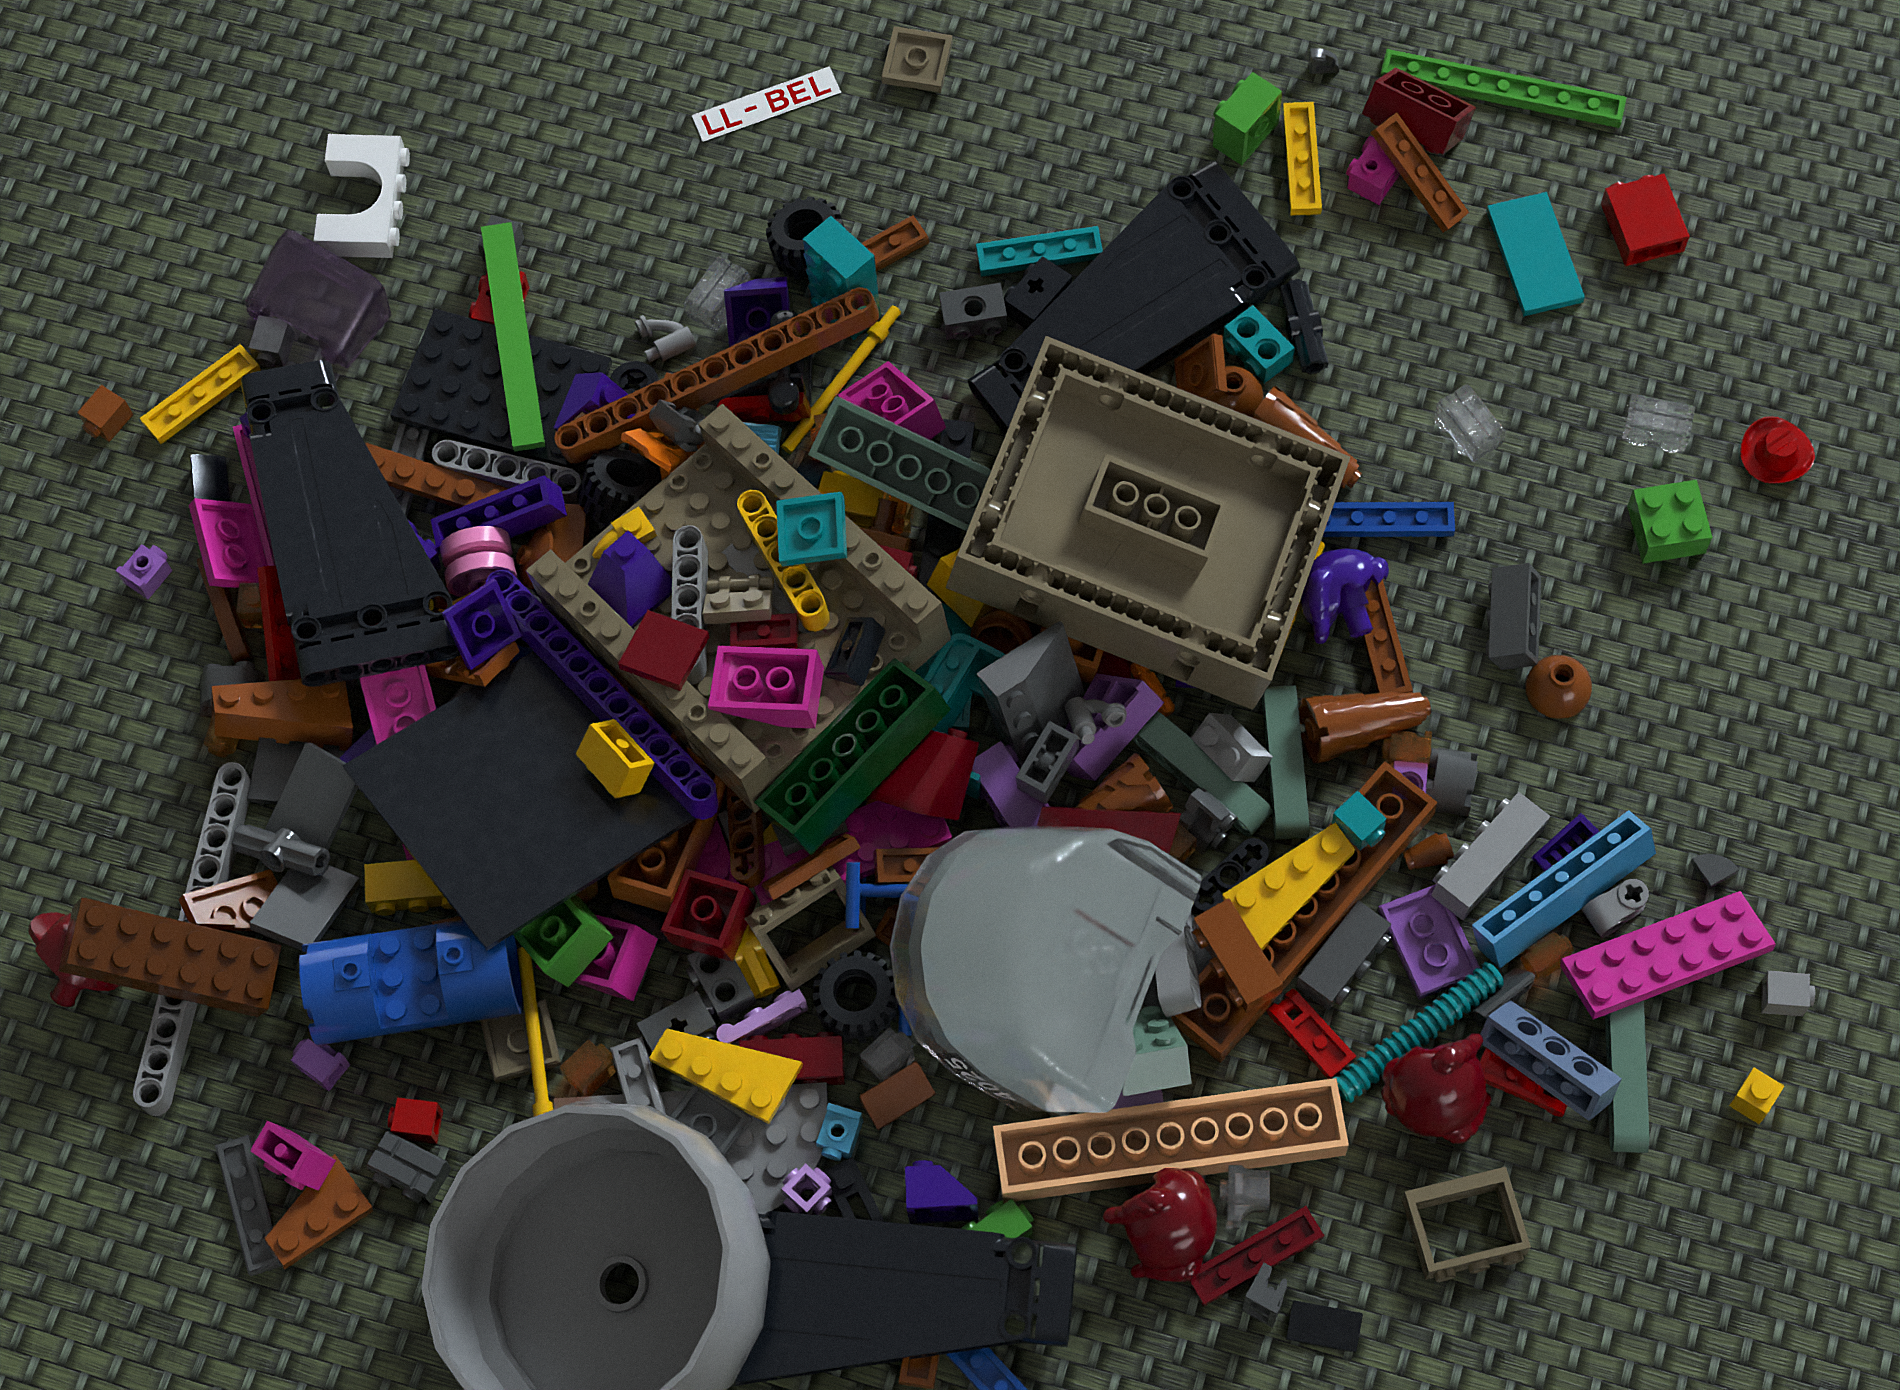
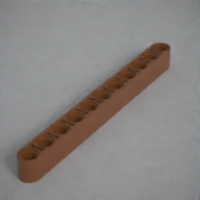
(728, 363)

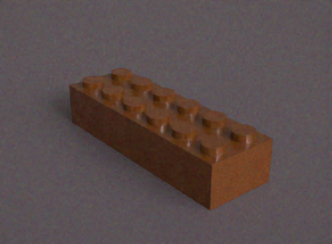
(169, 957)

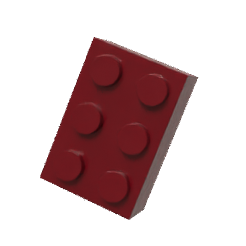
(1429, 113)

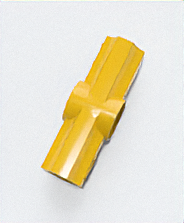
(756, 966)

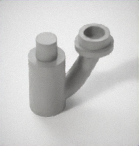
(676, 342)
(1082, 722)

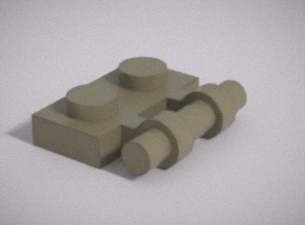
(730, 604)

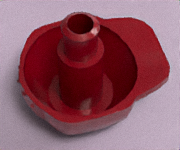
(49, 935)

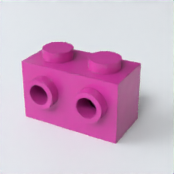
(1372, 173)
(292, 1156)

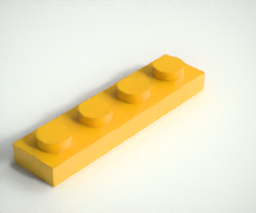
(1302, 158)
(199, 394)

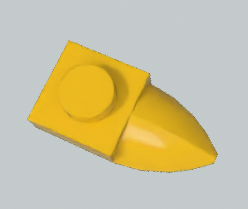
(634, 522)

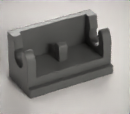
(1264, 1302)

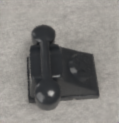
(784, 384)

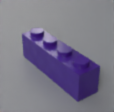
(512, 510)

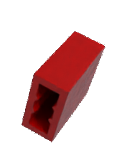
(1644, 219)

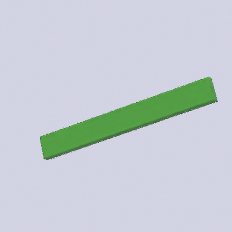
(1510, 89)
(512, 337)

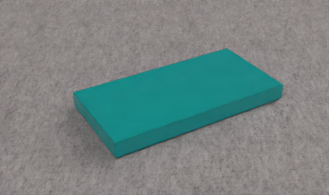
(1535, 254)

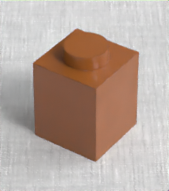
(104, 414)

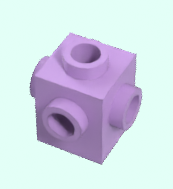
(805, 1179)

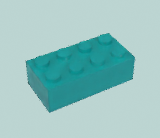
(838, 264)

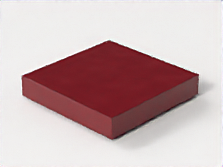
(663, 650)

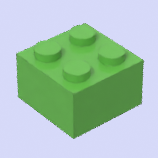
(1246, 118)
(1669, 521)
(565, 940)

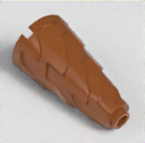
(1283, 413)
(1353, 720)
(1128, 789)

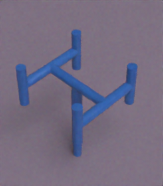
(856, 895)

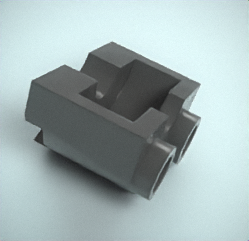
(678, 424)
(225, 675)
(1452, 780)
(1207, 820)

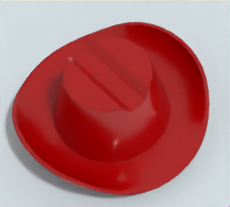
(1776, 451)

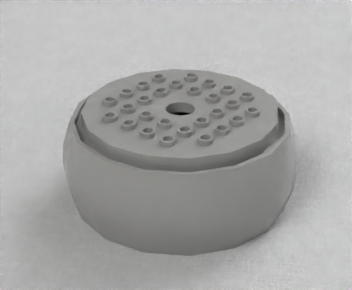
(545, 1219)

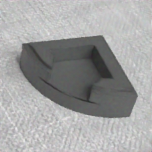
(1322, 61)
(1714, 868)

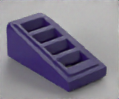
(1568, 833)

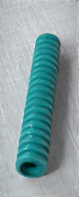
(1420, 1030)

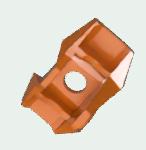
(657, 449)

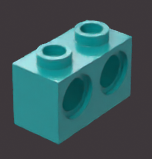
(1264, 340)

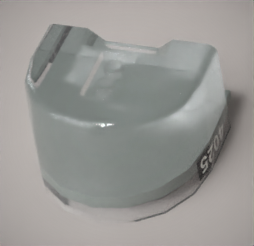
(1034, 957)

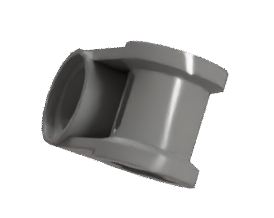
(1612, 910)

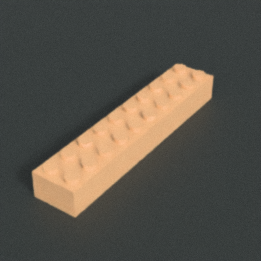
(1188, 1134)

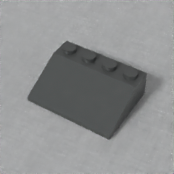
(1031, 689)

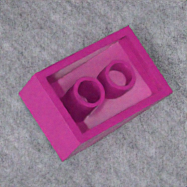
(897, 399)
(768, 685)
(621, 962)

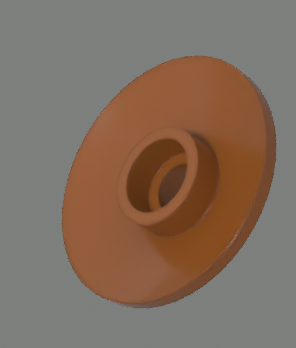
(528, 554)

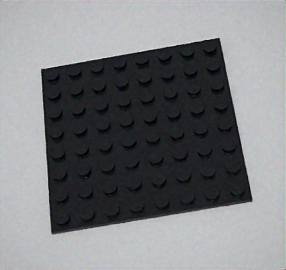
(504, 804)

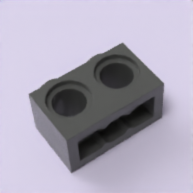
(726, 977)

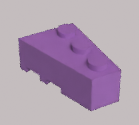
(1140, 706)

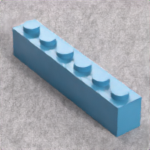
(1564, 889)

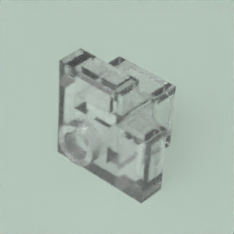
(1245, 1193)

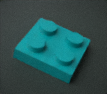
(811, 529)

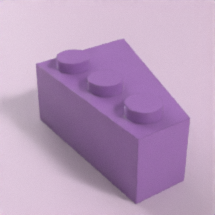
(1000, 789)

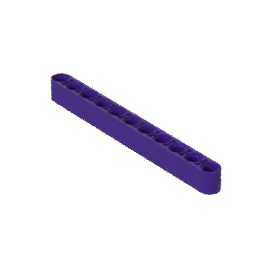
(568, 657)

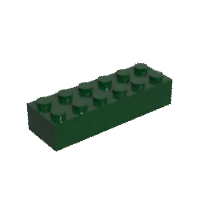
(852, 755)

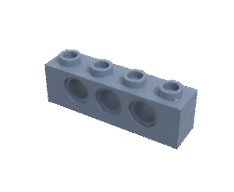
(1549, 1060)

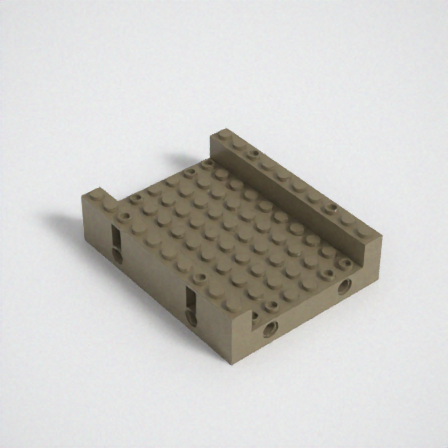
(705, 495)
(1149, 523)

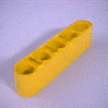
(801, 598)

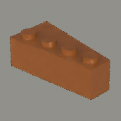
(283, 712)

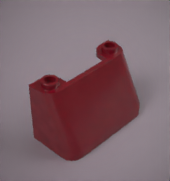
(932, 776)

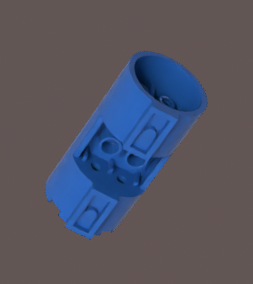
(406, 982)

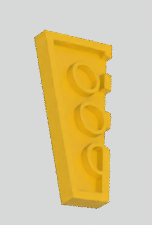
(1286, 885)
(731, 1072)

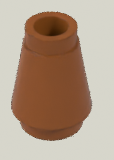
(1429, 852)

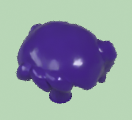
(1339, 587)

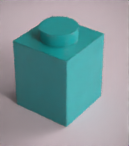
(1360, 821)

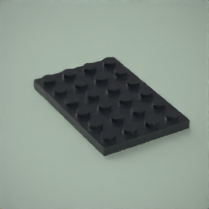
(460, 388)

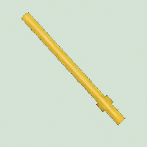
(876, 334)
(542, 1101)

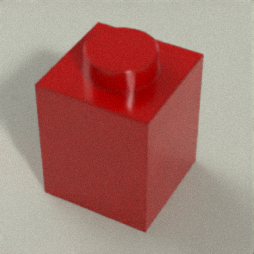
(416, 1120)

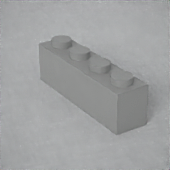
(1490, 855)

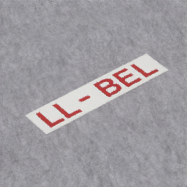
(766, 104)

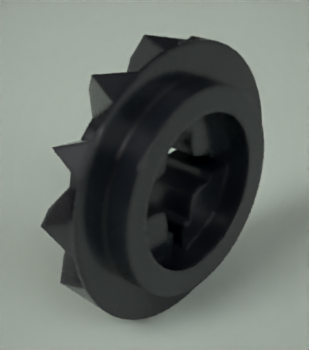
(636, 371)

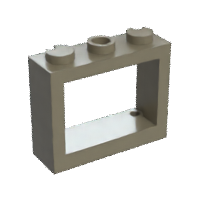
(808, 961)
(1457, 1189)

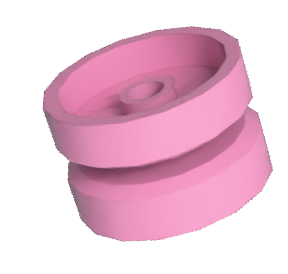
(473, 555)

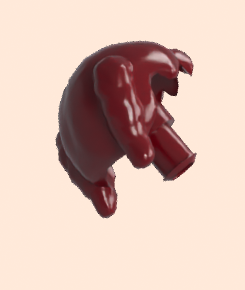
(1438, 1090)
(1169, 1225)

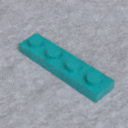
(1020, 252)

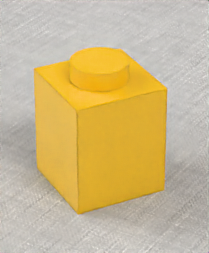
(1756, 1095)

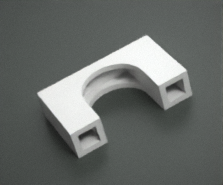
(375, 229)

